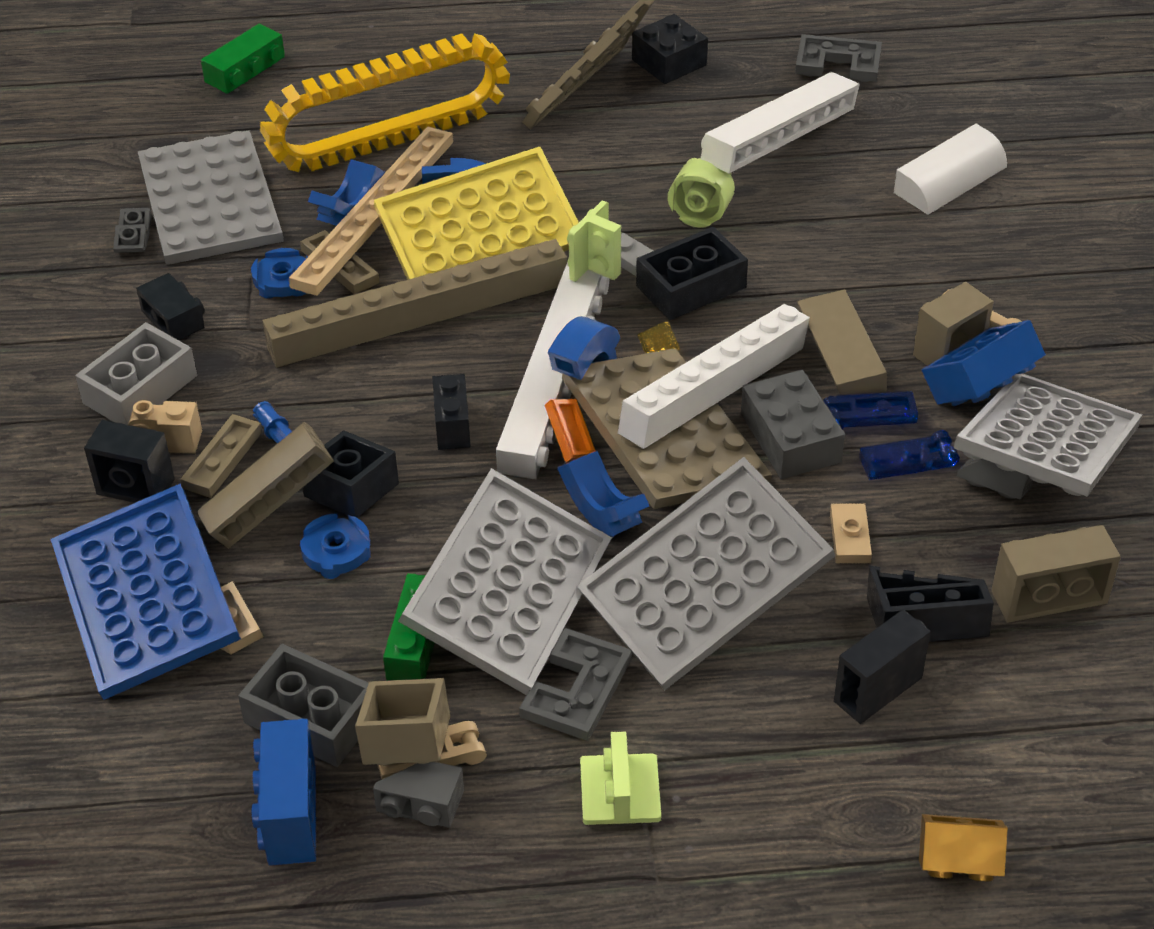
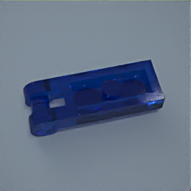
(873, 409)
(909, 456)

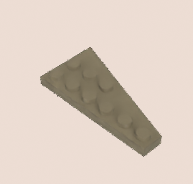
(596, 56)

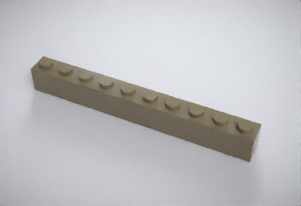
(414, 303)

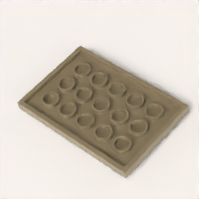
(681, 460)

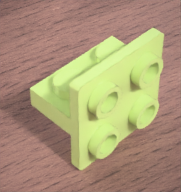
(595, 245)
(620, 786)

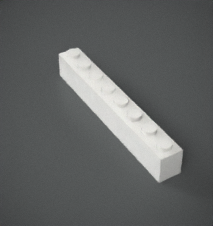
(778, 122)
(712, 376)

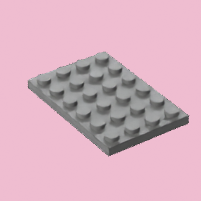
(209, 197)
(1049, 434)
(705, 572)
(506, 581)

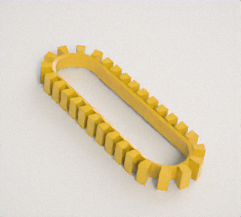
(292, 154)

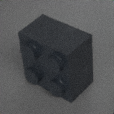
(669, 48)
(128, 461)
(357, 476)

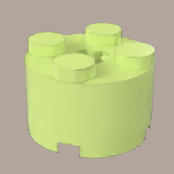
(700, 193)

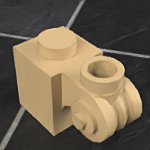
(176, 419)

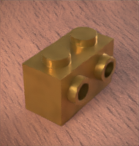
(963, 846)

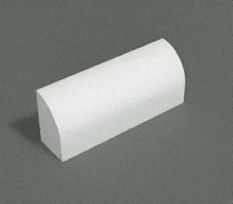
(950, 169)

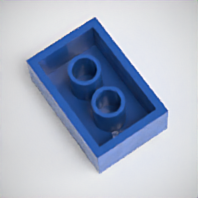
(984, 363)
(285, 792)

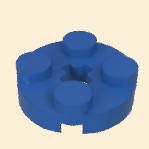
(267, 274)
(340, 559)

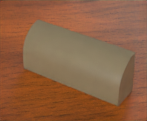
(844, 344)
(265, 485)

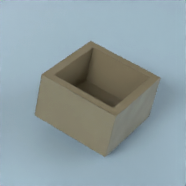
(951, 322)
(403, 721)

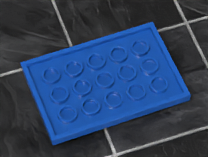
(143, 591)

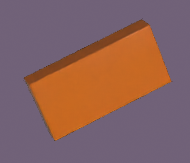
(569, 428)

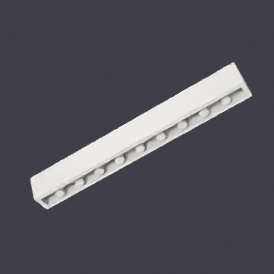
(528, 428)

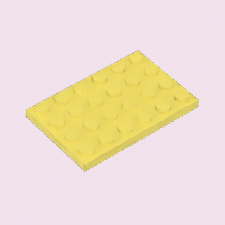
(477, 214)

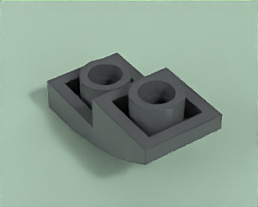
(133, 230)

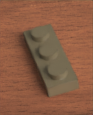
(354, 275)
(221, 456)

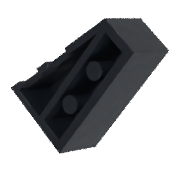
(946, 605)

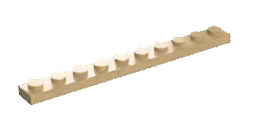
(363, 218)

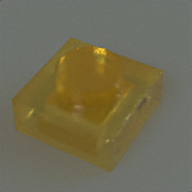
(658, 338)

